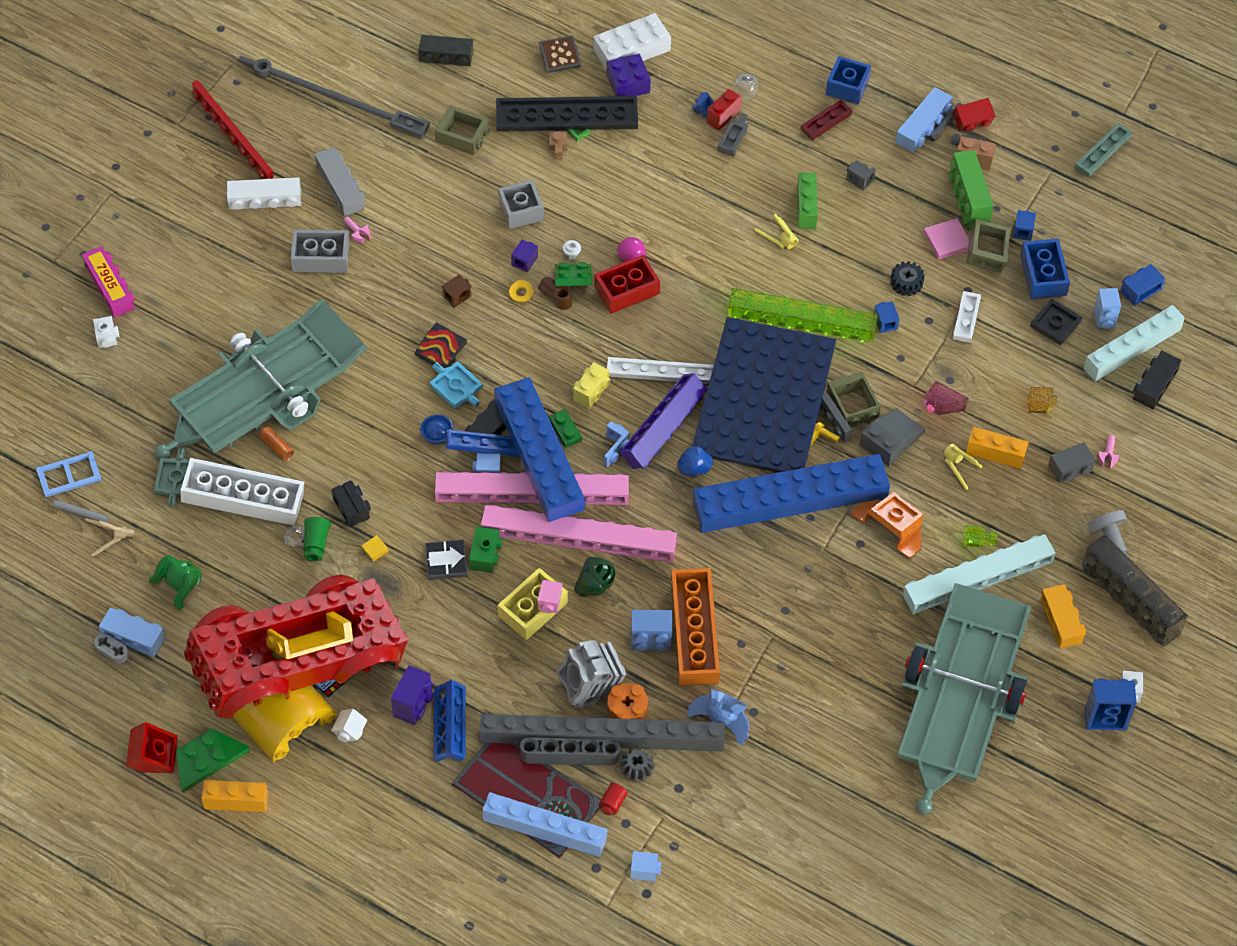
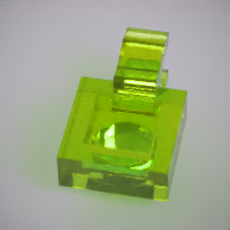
(975, 536)

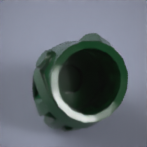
(595, 580)

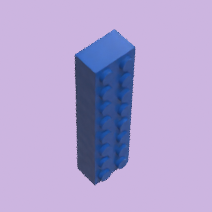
(539, 449)

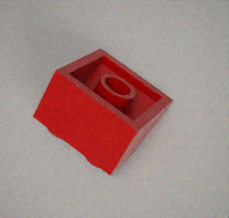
(151, 749)

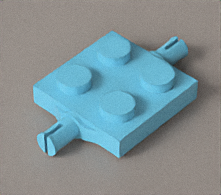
(456, 385)

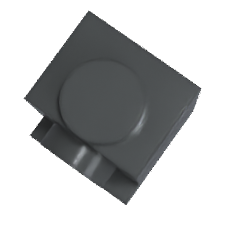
(860, 174)

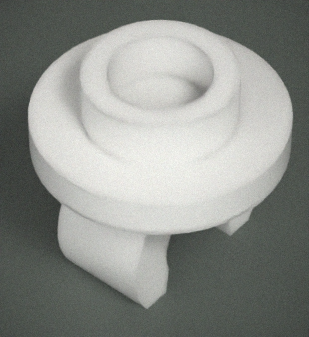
(571, 249)

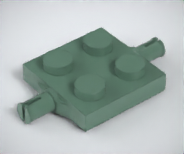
(171, 476)

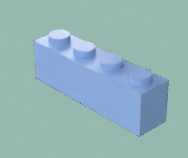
(924, 119)

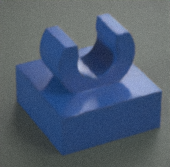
(703, 103)

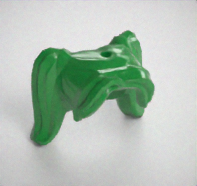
(179, 575)

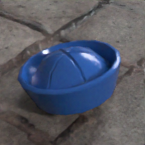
(435, 428)

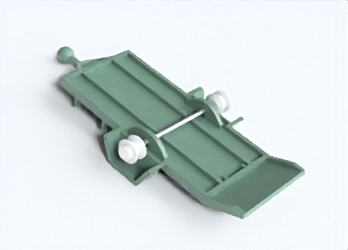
(262, 378)

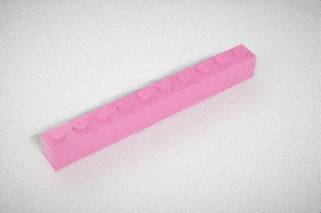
(517, 488)
(581, 533)

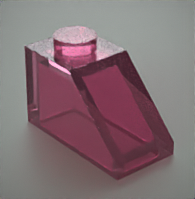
(944, 400)

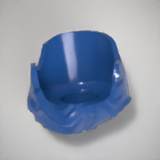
(694, 462)

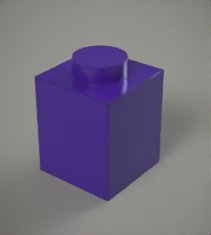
(524, 255)

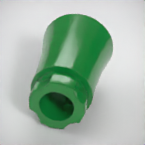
(315, 537)

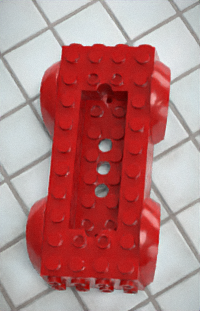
(238, 667)

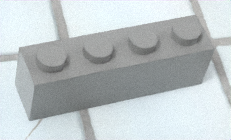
(339, 181)

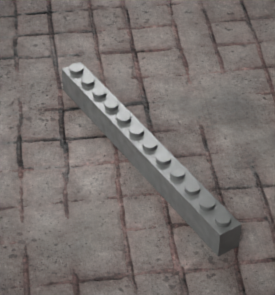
(627, 732)

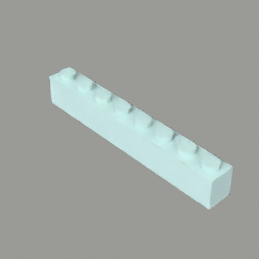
(979, 573)

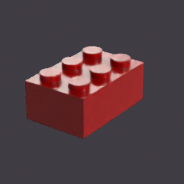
(627, 284)

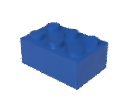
(1044, 268)
(1110, 704)

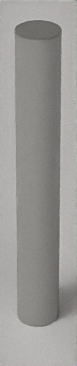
(80, 511)

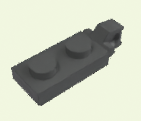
(733, 135)

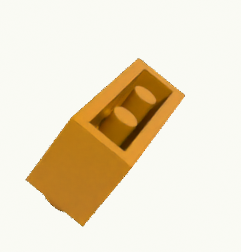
(997, 447)
(1062, 616)
(234, 796)

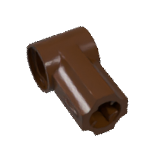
(559, 294)

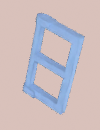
(72, 485)

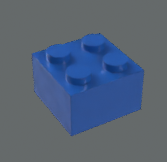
(848, 80)

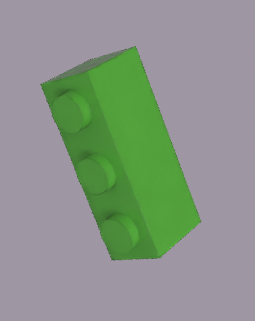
(807, 200)

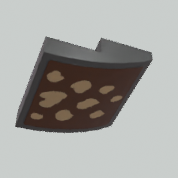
(560, 54)

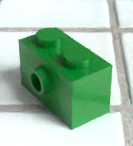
(484, 549)

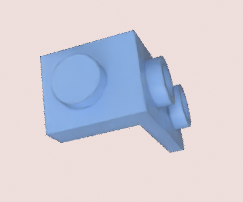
(621, 437)

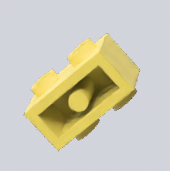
(591, 385)

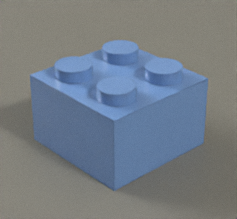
(651, 630)

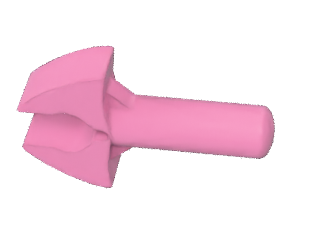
(357, 230)
(1108, 452)

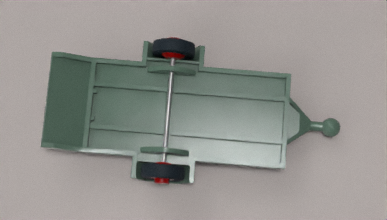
(967, 688)

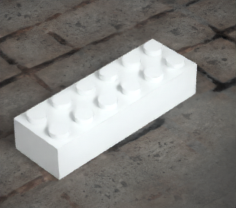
(242, 491)

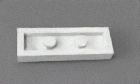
(967, 317)

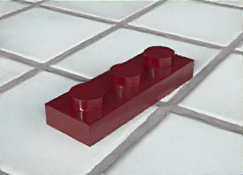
(826, 120)

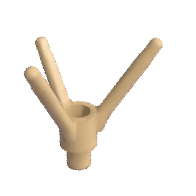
(118, 533)

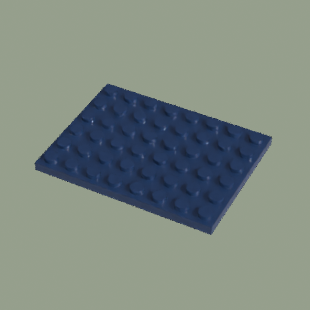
(764, 396)

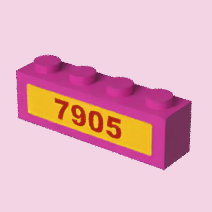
(108, 281)

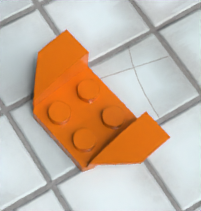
(896, 516)

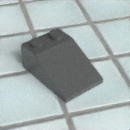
(890, 435)

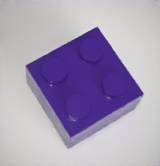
(628, 76)
(412, 695)

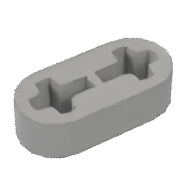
(109, 651)

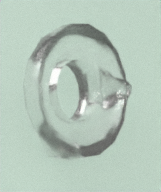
(292, 542)

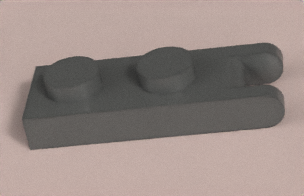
(835, 417)

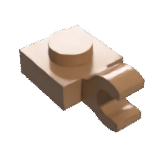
(558, 142)

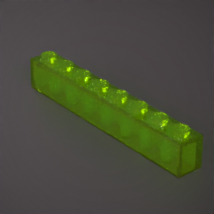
(802, 315)

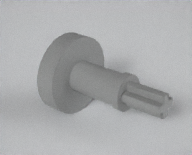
(1108, 525)

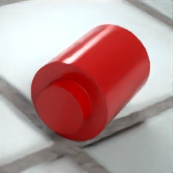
(612, 799)

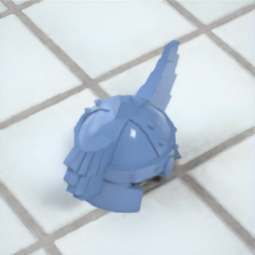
(723, 708)

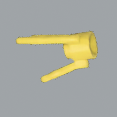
(787, 238)
(954, 454)

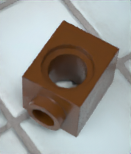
(457, 290)

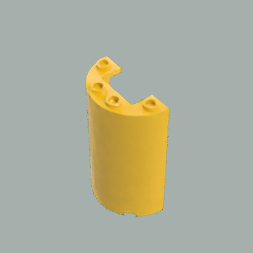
(280, 719)

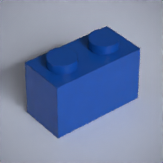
(1142, 284)

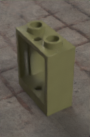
(459, 142)
(983, 258)
(849, 384)

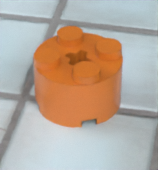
(627, 702)

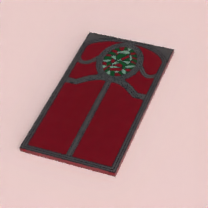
(502, 772)

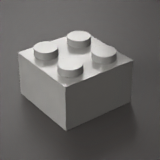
(521, 204)

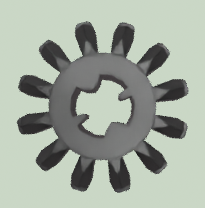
(637, 764)

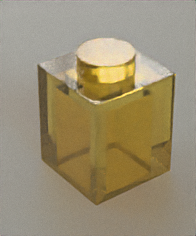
(1041, 400)

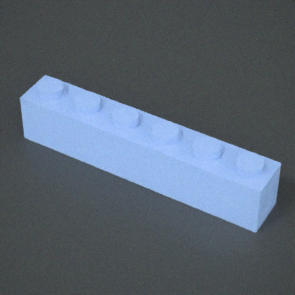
(544, 824)

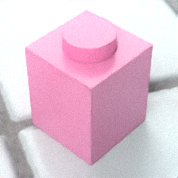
(549, 596)

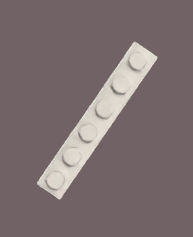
(656, 369)

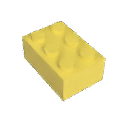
(521, 606)

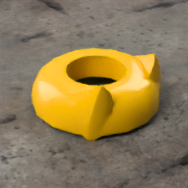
(521, 284)

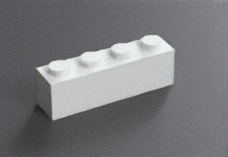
(264, 193)

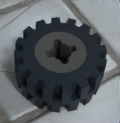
(908, 285)

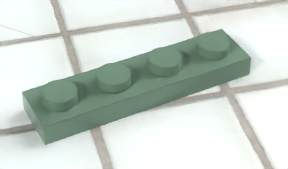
(1103, 150)

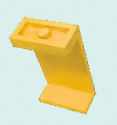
(338, 632)

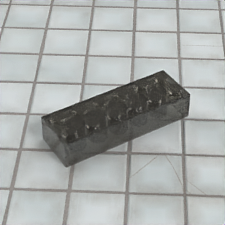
(1134, 591)

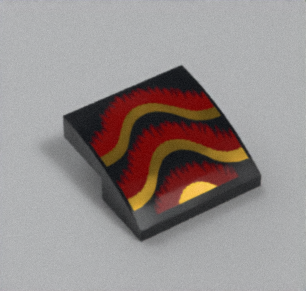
(440, 346)

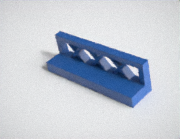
(453, 718)

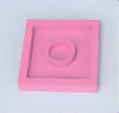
(947, 238)

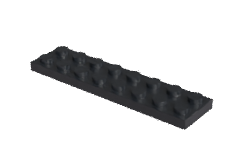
(566, 113)

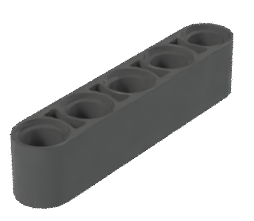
(560, 755)

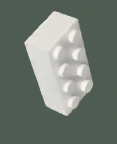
(641, 36)

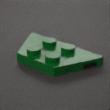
(207, 756)

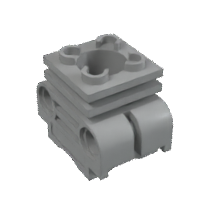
(590, 672)

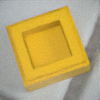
(375, 548)

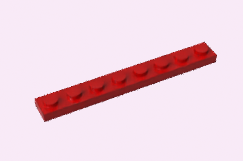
(228, 127)

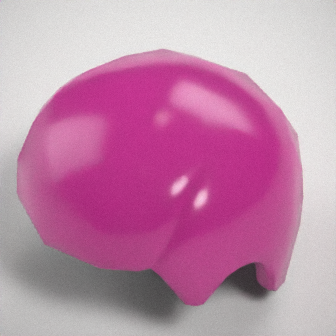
(630, 248)

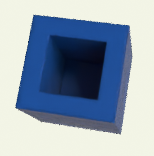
(1024, 225)
(887, 316)

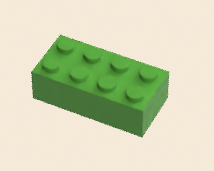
(970, 188)

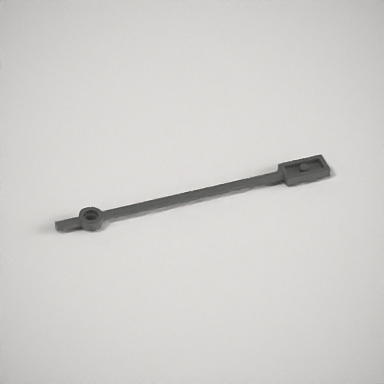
(400, 121)

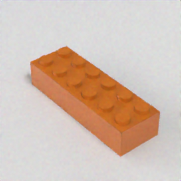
(695, 627)

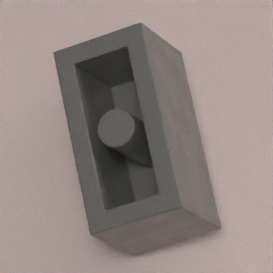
(1072, 462)

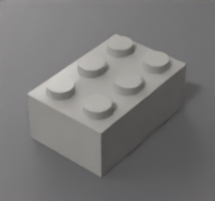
(320, 251)

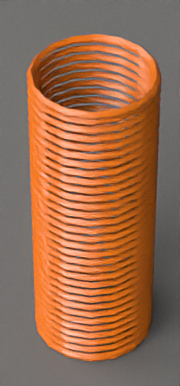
(285, 453)

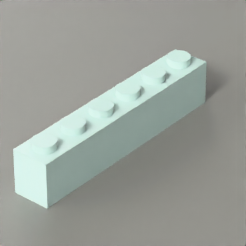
(1133, 343)

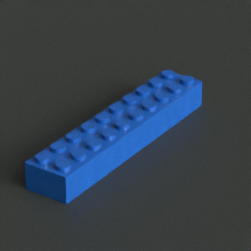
(790, 493)

